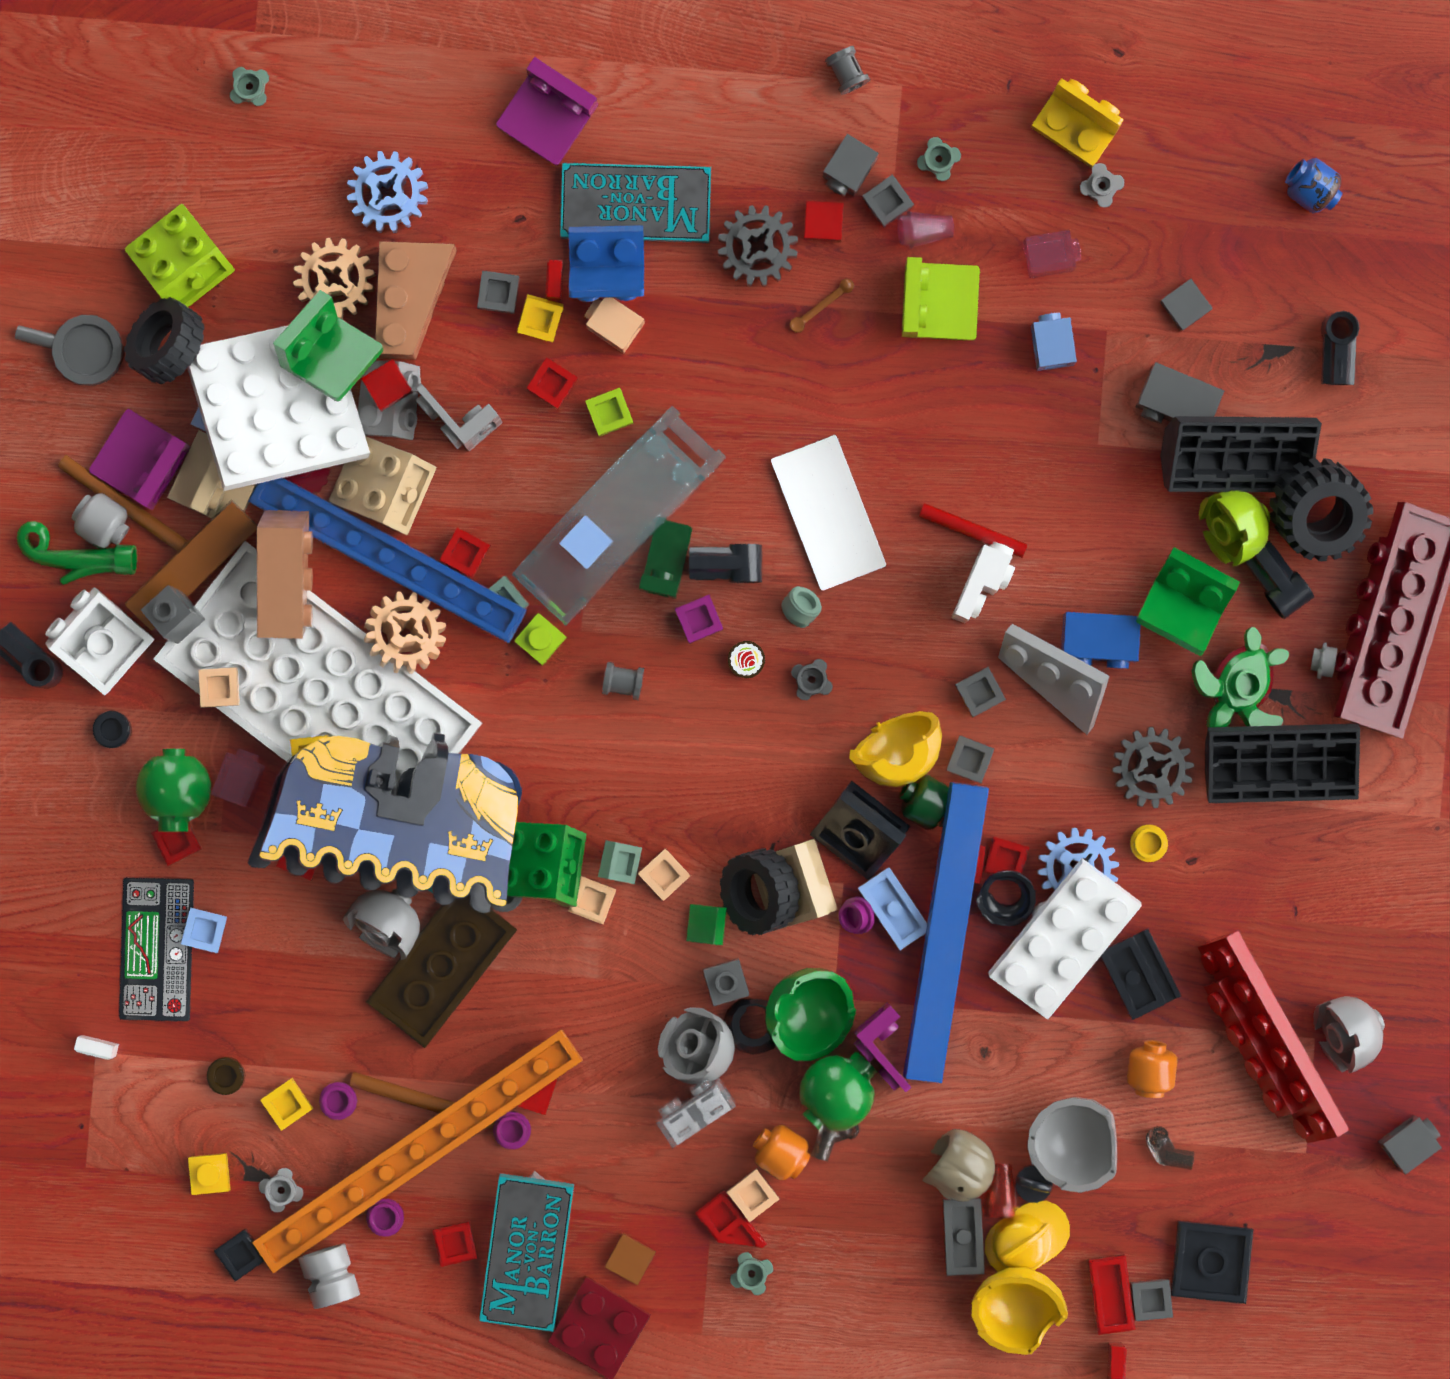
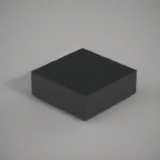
(239, 1255)

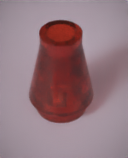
(1001, 1196)

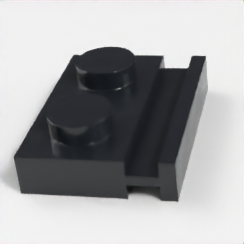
(1140, 974)

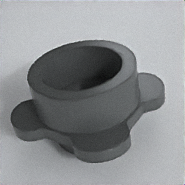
(807, 689)

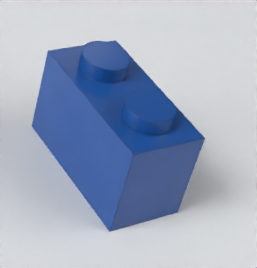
(1101, 638)

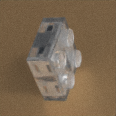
(685, 1118)

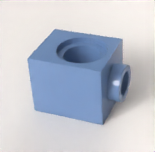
(1053, 342)

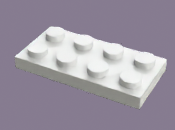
(1064, 938)

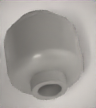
(100, 520)

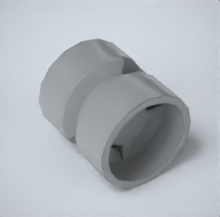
(329, 1276)

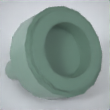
(801, 606)

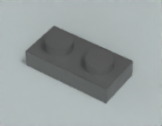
(963, 1237)

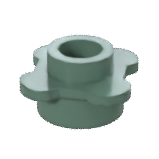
(241, 79)
(935, 149)
(755, 1283)

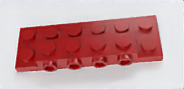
(1267, 1040)

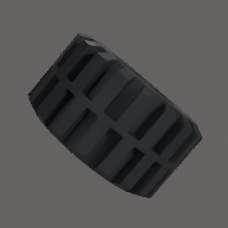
(1339, 528)

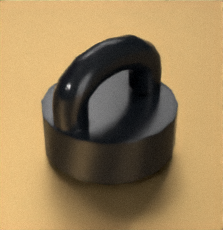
(1032, 1185)

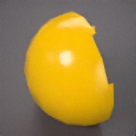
(899, 749)
(1017, 1309)

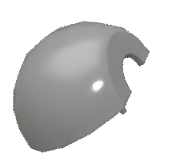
(1074, 1144)

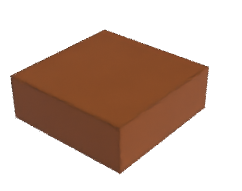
(630, 1259)

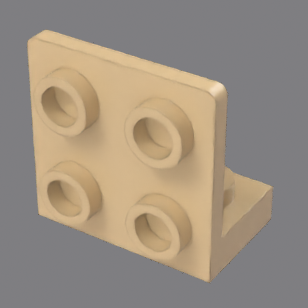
(384, 486)

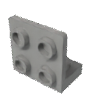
(477, 425)

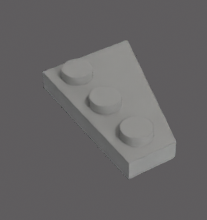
(1056, 675)

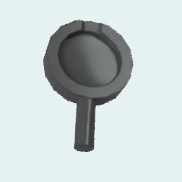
(83, 348)

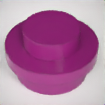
(856, 915)
(338, 1100)
(512, 1130)
(385, 1217)

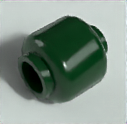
(924, 802)

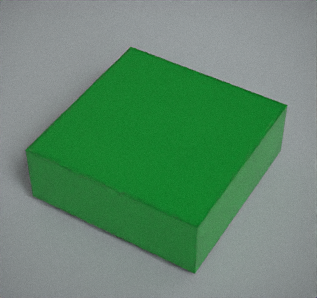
(706, 924)

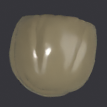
(964, 1168)

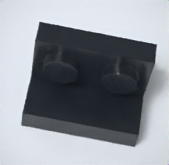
(860, 830)

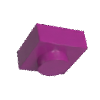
(699, 619)

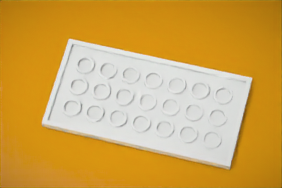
(312, 682)

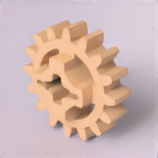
(345, 265)
(416, 641)

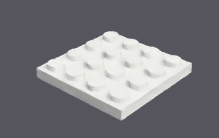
(266, 419)

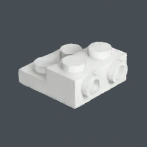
(987, 575)
(97, 640)

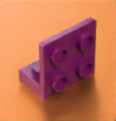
(547, 112)
(139, 459)
(880, 1025)

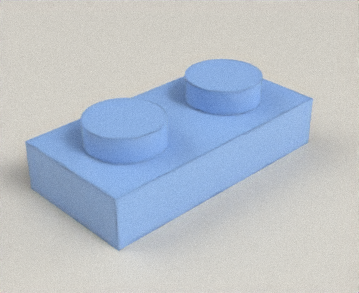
(894, 908)

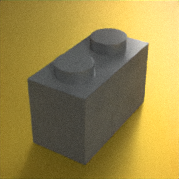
(1176, 394)

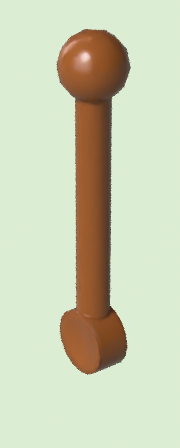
(797, 324)

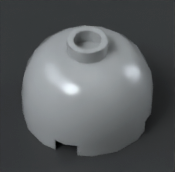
(385, 921)
(1351, 1032)
(696, 1046)

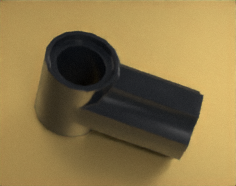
(1337, 353)
(734, 563)
(1283, 587)
(25, 655)

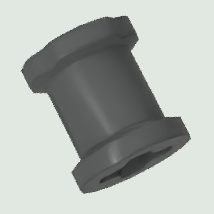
(847, 70)
(623, 681)

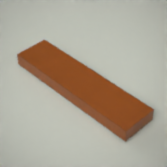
(197, 557)

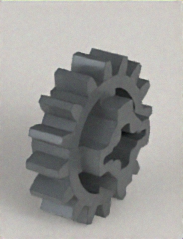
(744, 235)
(1159, 783)

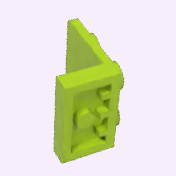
(179, 257)
(940, 300)

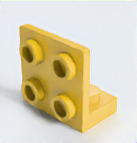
(1078, 122)

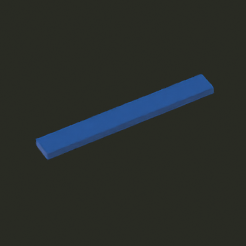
(394, 558)
(945, 932)

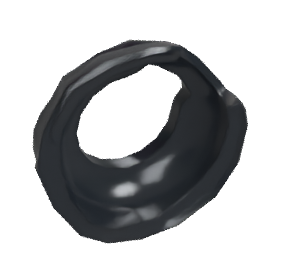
(1007, 914)
(741, 1042)

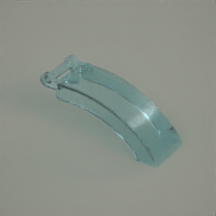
(627, 506)

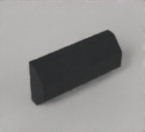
(1235, 452)
(1282, 763)

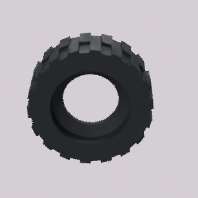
(177, 351)
(780, 886)

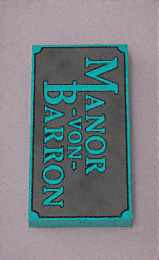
(664, 199)
(526, 1252)

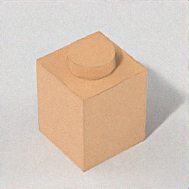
(613, 322)

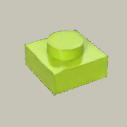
(609, 412)
(540, 639)

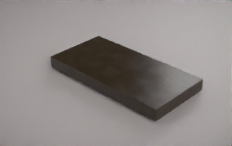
(441, 968)

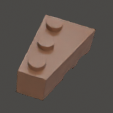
(407, 293)
(283, 574)

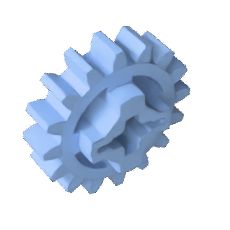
(397, 178)
(1064, 857)

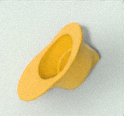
(1029, 1238)

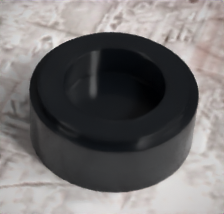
(112, 729)

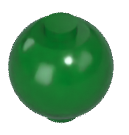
(173, 789)
(837, 1092)

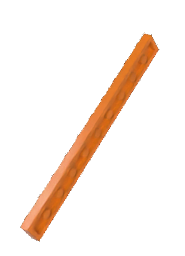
(417, 1151)

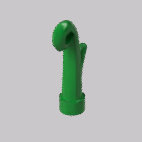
(81, 562)

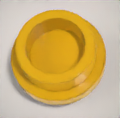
(1148, 843)

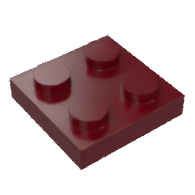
(599, 1328)

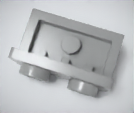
(399, 418)

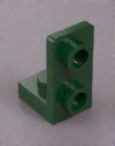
(666, 559)

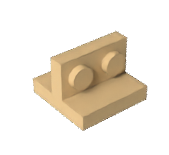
(200, 485)
(814, 888)

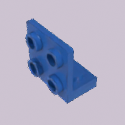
(606, 262)

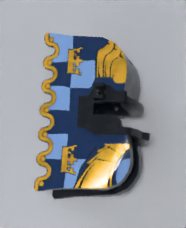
(440, 830)

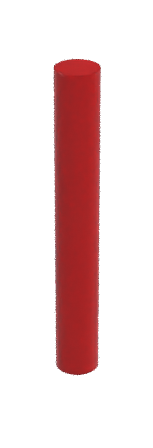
(971, 529)

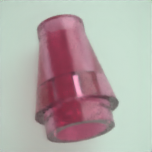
(923, 228)

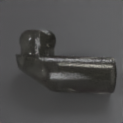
(827, 1138)
(1164, 1150)

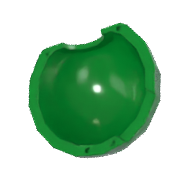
(810, 1013)

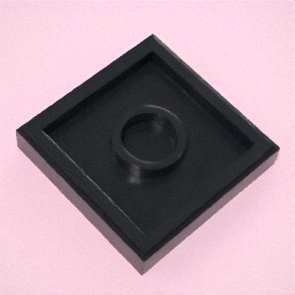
(1211, 1262)

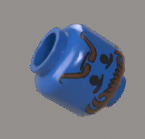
(1314, 185)

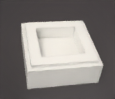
(96, 1047)

